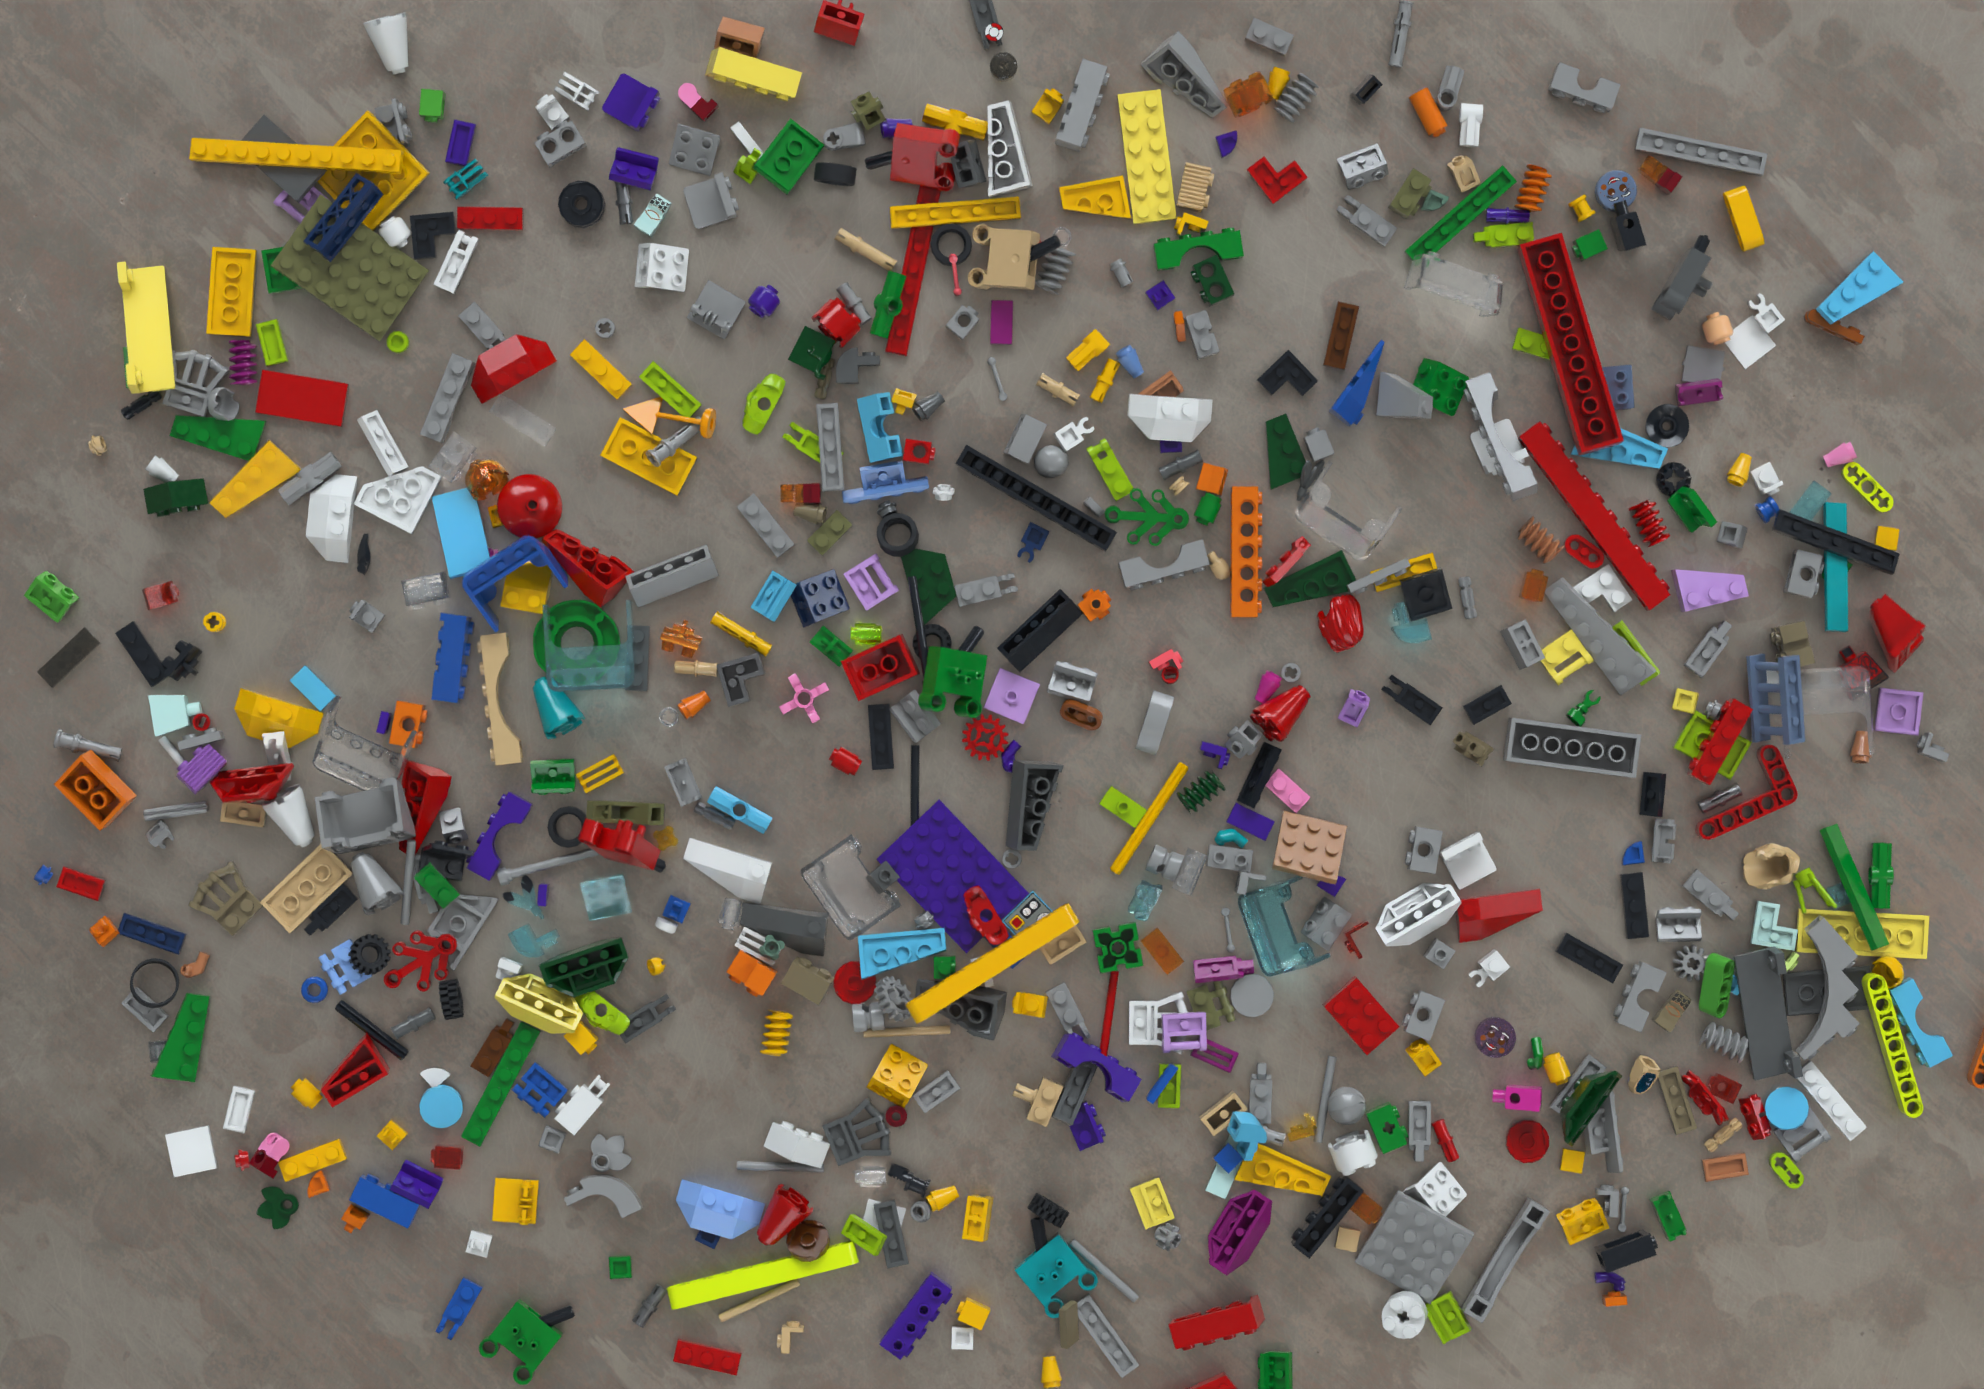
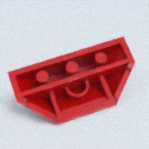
(509, 365)
(251, 783)

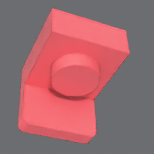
(1162, 660)

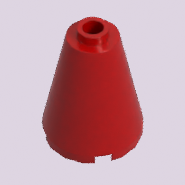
(782, 1215)

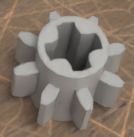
(1168, 1236)

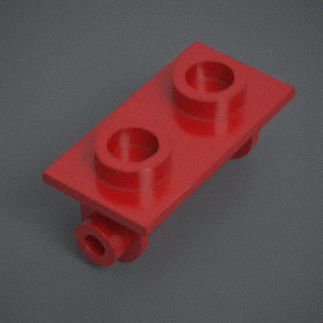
(1757, 1126)

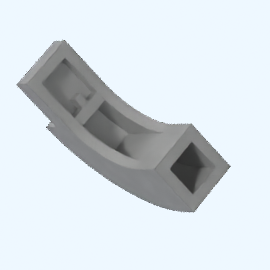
(612, 1187)

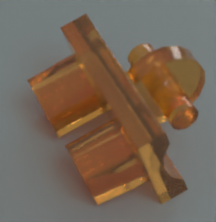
(682, 636)

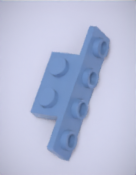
(883, 481)

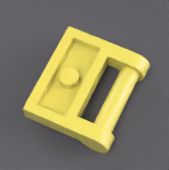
(1561, 650)

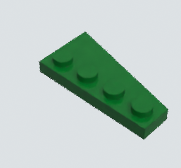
(182, 1049)

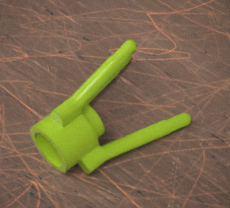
(1807, 879)

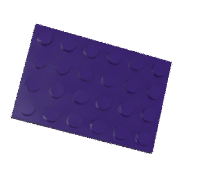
(943, 860)

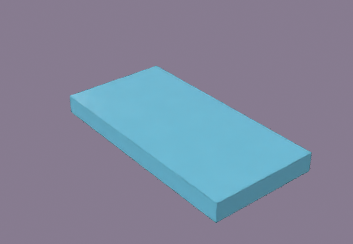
(460, 531)

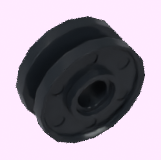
(572, 194)

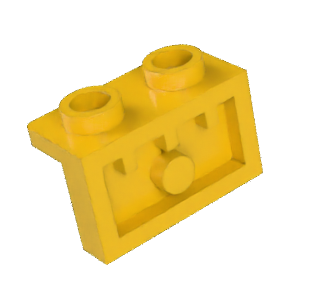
(1582, 1221)

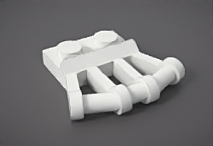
(1144, 1017)

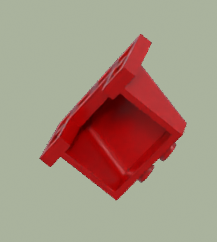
(1896, 631)

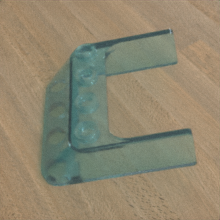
(592, 665)

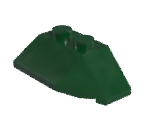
(586, 967)
(1585, 1102)

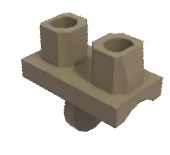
(1472, 747)

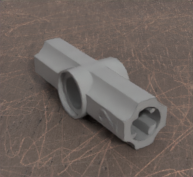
(309, 478)

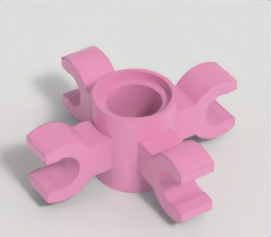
(794, 680)

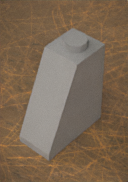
(1402, 399)

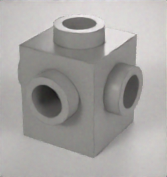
(1240, 743)

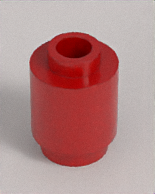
(845, 761)

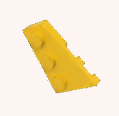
(1097, 197)

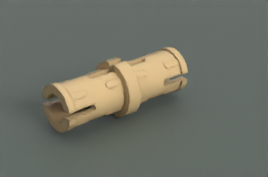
(1058, 389)

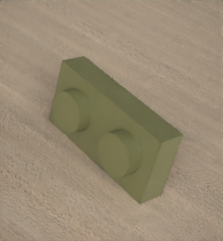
(829, 532)

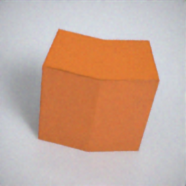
(1212, 479)

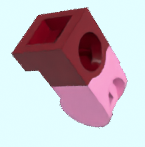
(691, 98)
(269, 1154)

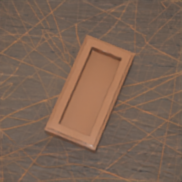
(1725, 1167)

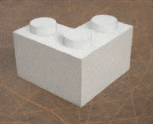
(796, 1144)

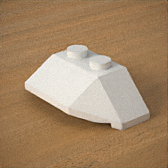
(1169, 416)
(332, 517)
(1417, 913)

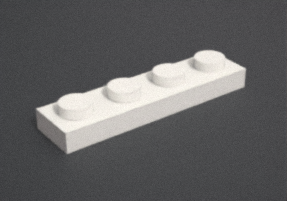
(1831, 1101)

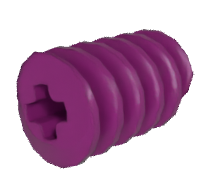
(242, 362)

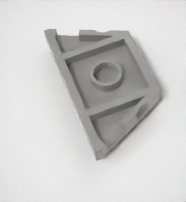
(463, 921)

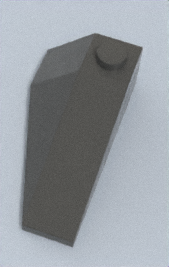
(976, 1011)

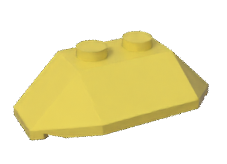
(539, 1005)

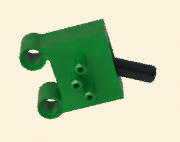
(957, 674)
(527, 1336)

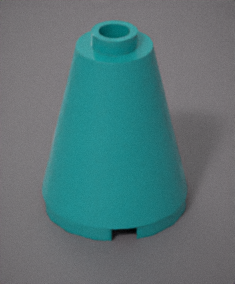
(555, 710)

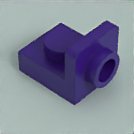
(1211, 750)

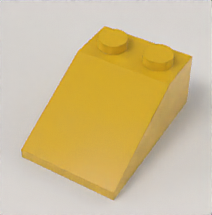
(527, 588)

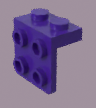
(631, 102)

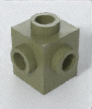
(867, 110)

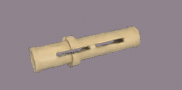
(866, 250)

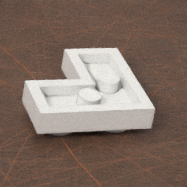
(1604, 583)

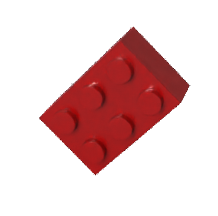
(1360, 1015)

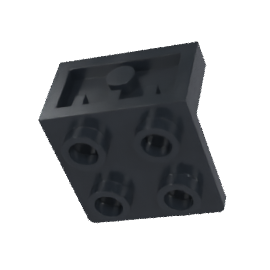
(446, 859)

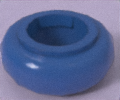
(305, 992)

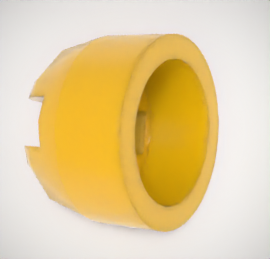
(655, 966)

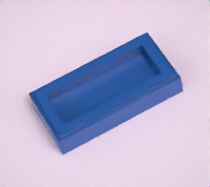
(1161, 1083)

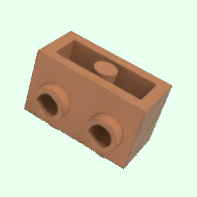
(739, 37)

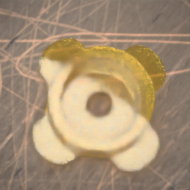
(663, 844)

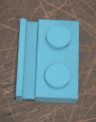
(773, 596)

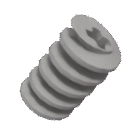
(1296, 97)
(1054, 270)
(1725, 1040)

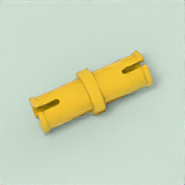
(1105, 380)

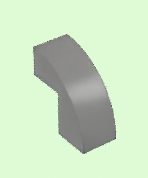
(1154, 722)

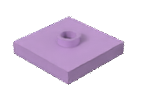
(1011, 696)
(1898, 711)

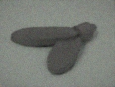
(1308, 477)

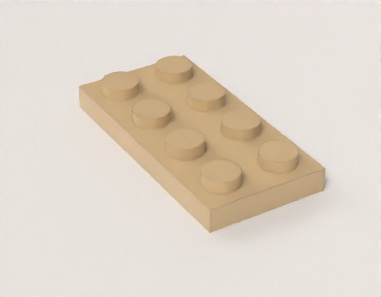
(306, 888)

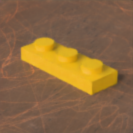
(600, 369)
(1418, 565)
(312, 1160)

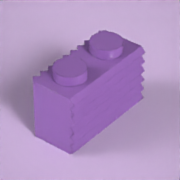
(201, 768)

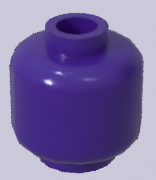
(764, 301)

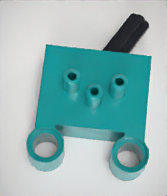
(1051, 1267)

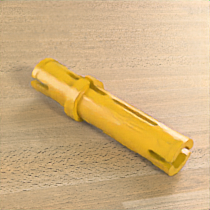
(740, 633)

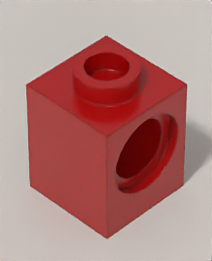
(911, 444)

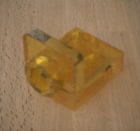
(1298, 1131)

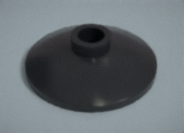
(1678, 425)

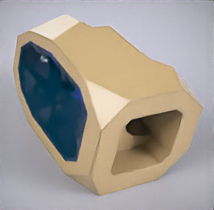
(1643, 1075)

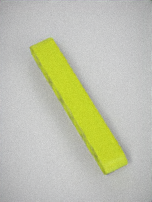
(1899, 1052)

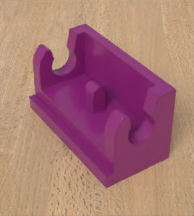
(1699, 392)

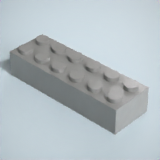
(1572, 747)

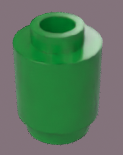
(1207, 509)

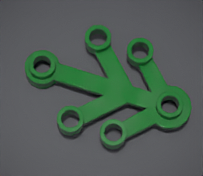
(1150, 517)

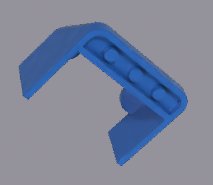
(480, 580)

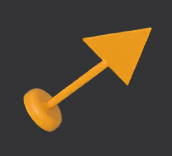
(648, 412)

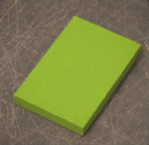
(1698, 729)

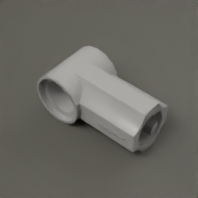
(1449, 86)

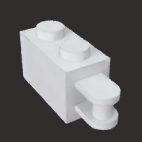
(581, 1105)

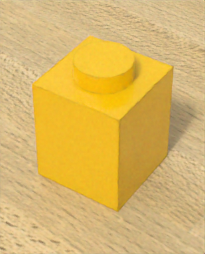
(582, 1039)
(972, 1313)

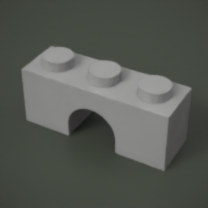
(1565, 84)
(1643, 978)

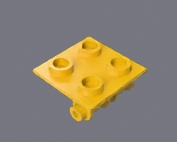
(515, 1201)

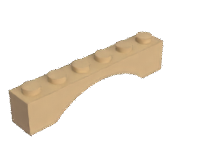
(495, 653)

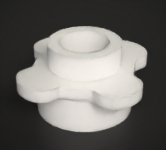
(943, 492)

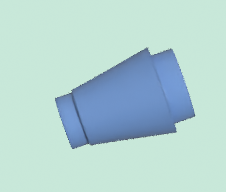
(1130, 361)

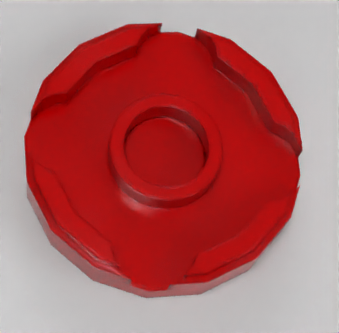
(850, 986)
(1527, 1141)

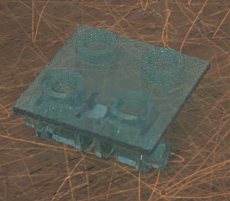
(605, 897)

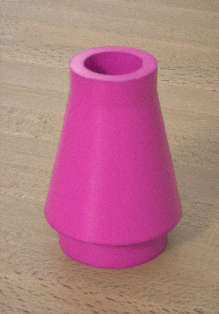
(1268, 685)

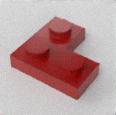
(1276, 184)

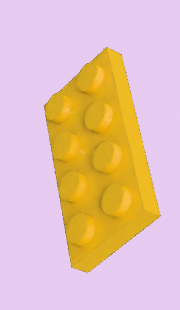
(231, 291)
(628, 449)

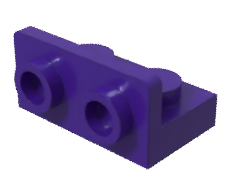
(634, 168)
(1085, 1129)
(417, 1184)

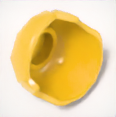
(1889, 969)

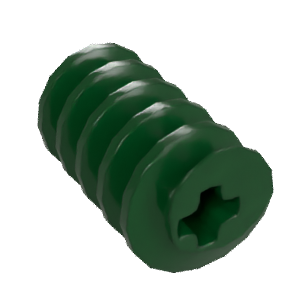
(1200, 791)

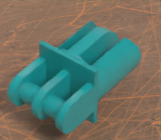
(466, 178)

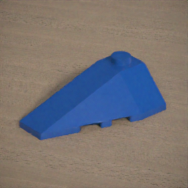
(1353, 398)

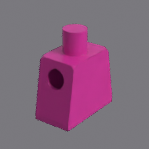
(1529, 1097)

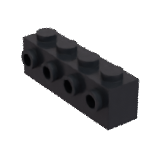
(1040, 630)
(1327, 1216)

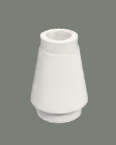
(161, 470)

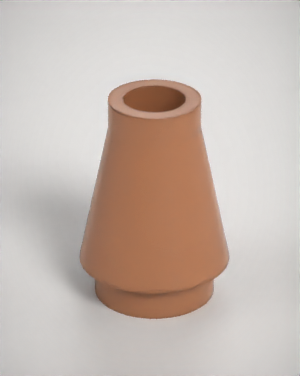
(1860, 748)

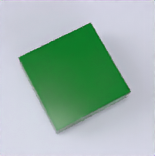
(620, 1267)

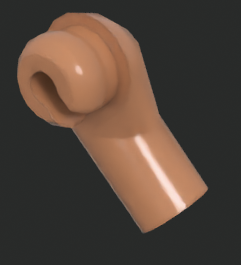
(195, 968)

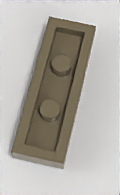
(1676, 1100)

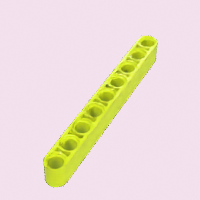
(759, 1276)

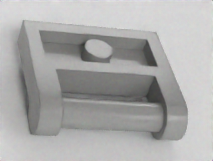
(1790, 1137)

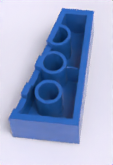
(452, 658)

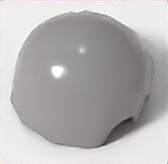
(222, 405)
(1051, 461)

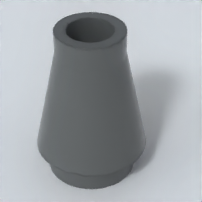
(927, 406)

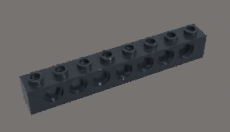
(1036, 498)

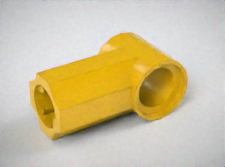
(1090, 347)

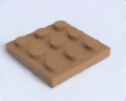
(1309, 847)

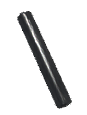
(372, 1030)

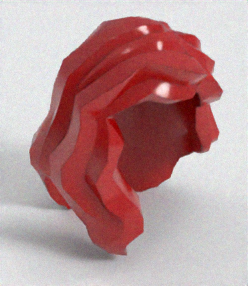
(1342, 624)

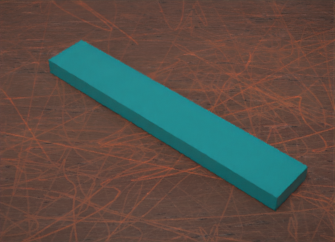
(1835, 572)

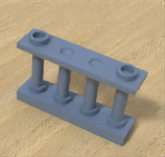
(1790, 698)

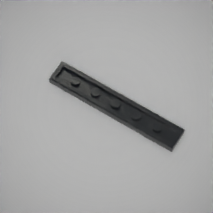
(1835, 542)

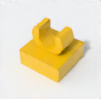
(903, 400)
(392, 1134)

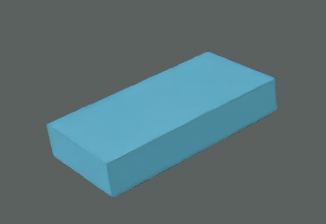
(312, 688)

